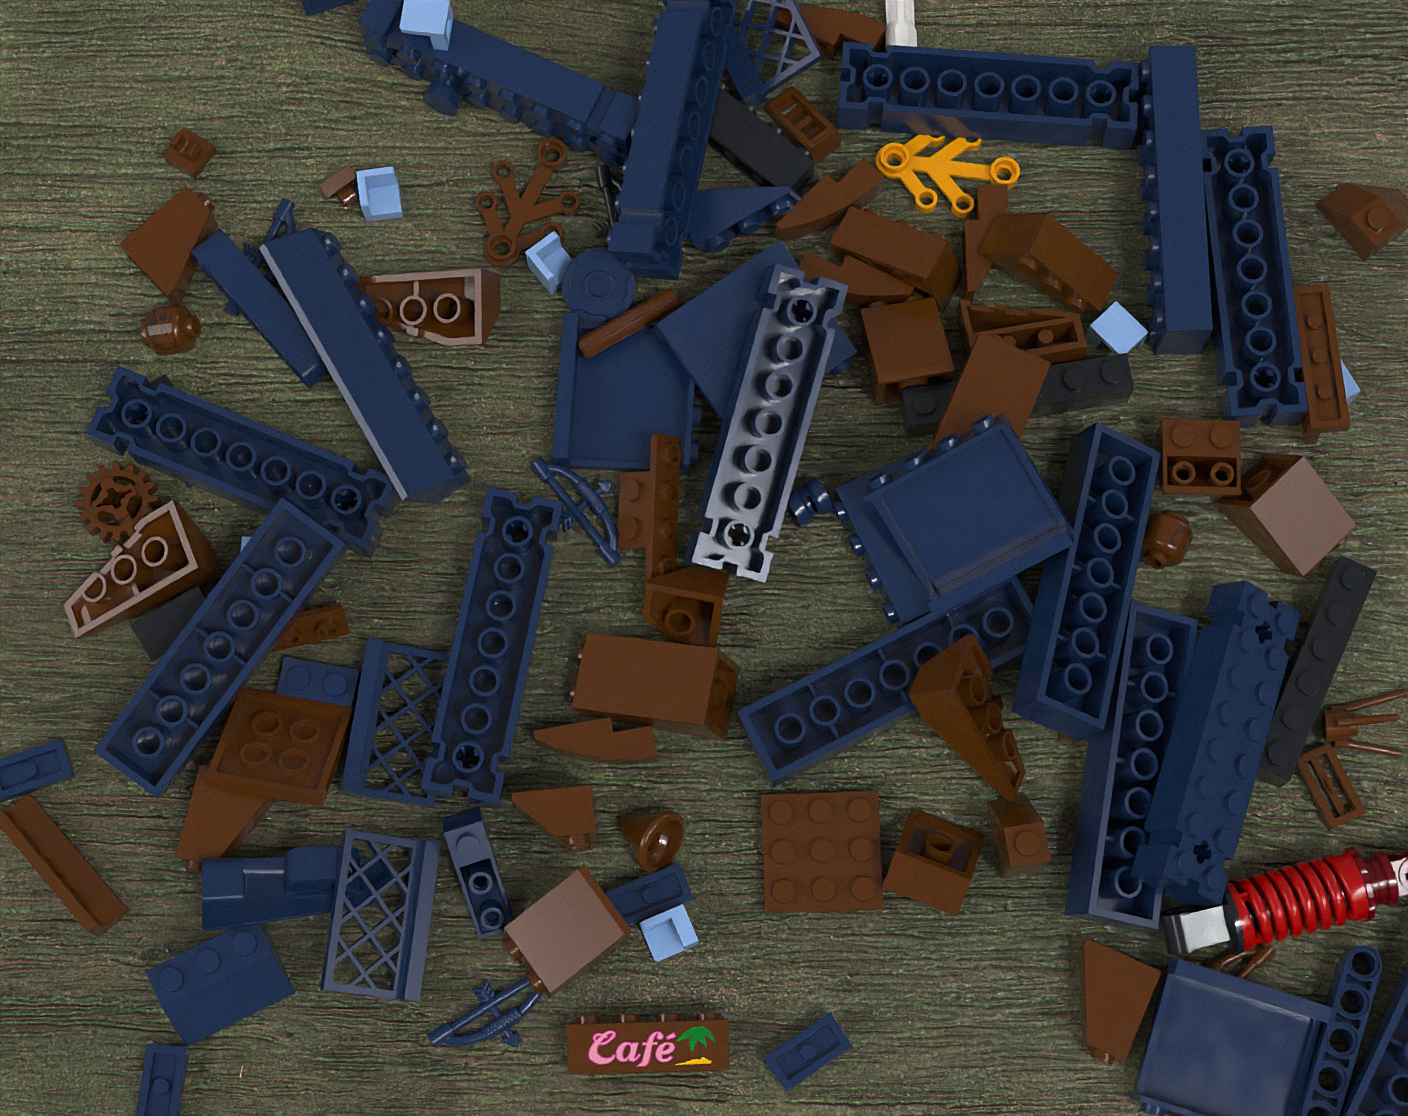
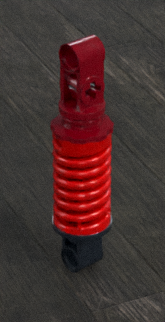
(1290, 902)

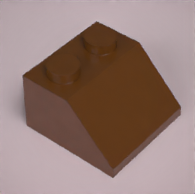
(562, 814)
(934, 861)

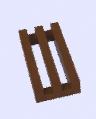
(1342, 780)

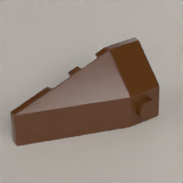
(438, 305)
(960, 707)

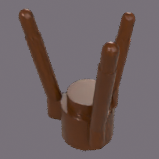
(1340, 724)

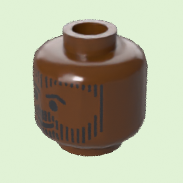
(170, 330)
(1166, 539)

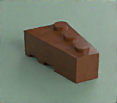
(900, 251)
(1050, 260)
(1050, 333)

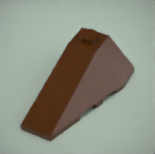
(150, 569)

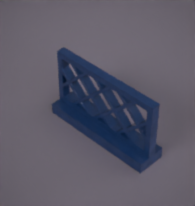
(739, 58)
(365, 720)
(413, 922)

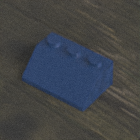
(221, 982)

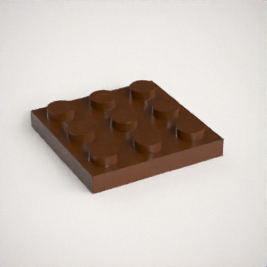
(280, 747)
(821, 852)

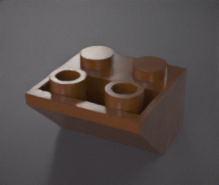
(1199, 457)

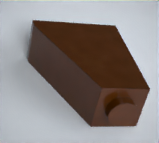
(165, 240)
(218, 822)
(1018, 837)
(1112, 1000)

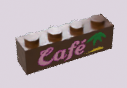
(648, 1046)

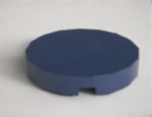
(598, 286)

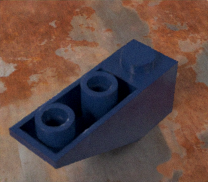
(727, 213)
(478, 871)

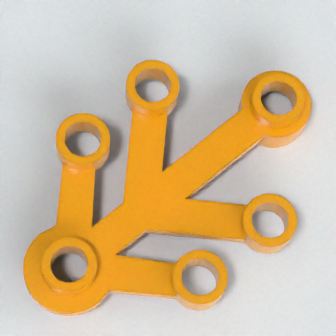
(940, 168)

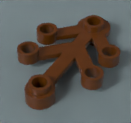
(525, 209)

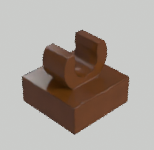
(189, 153)
(339, 186)

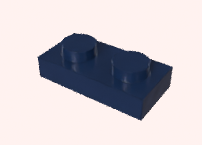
(319, 682)
(35, 769)
(651, 895)
(807, 1052)
(163, 1080)

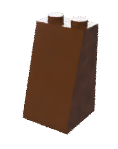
(993, 382)
(656, 685)

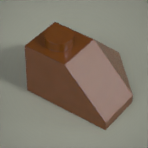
(1366, 216)
(687, 605)

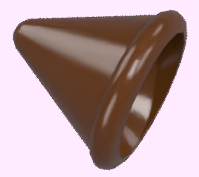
(653, 838)

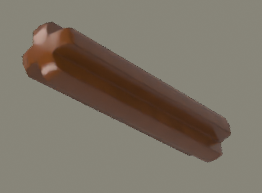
(628, 323)

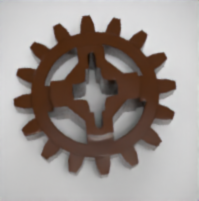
(104, 507)

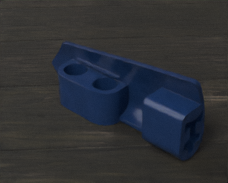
(278, 888)

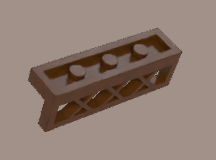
(1320, 363)
(62, 866)

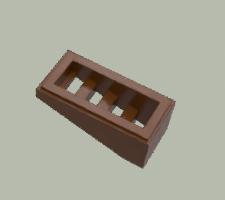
(820, 140)

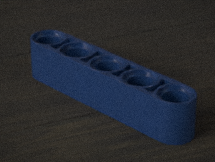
(260, 305)
(1351, 1027)

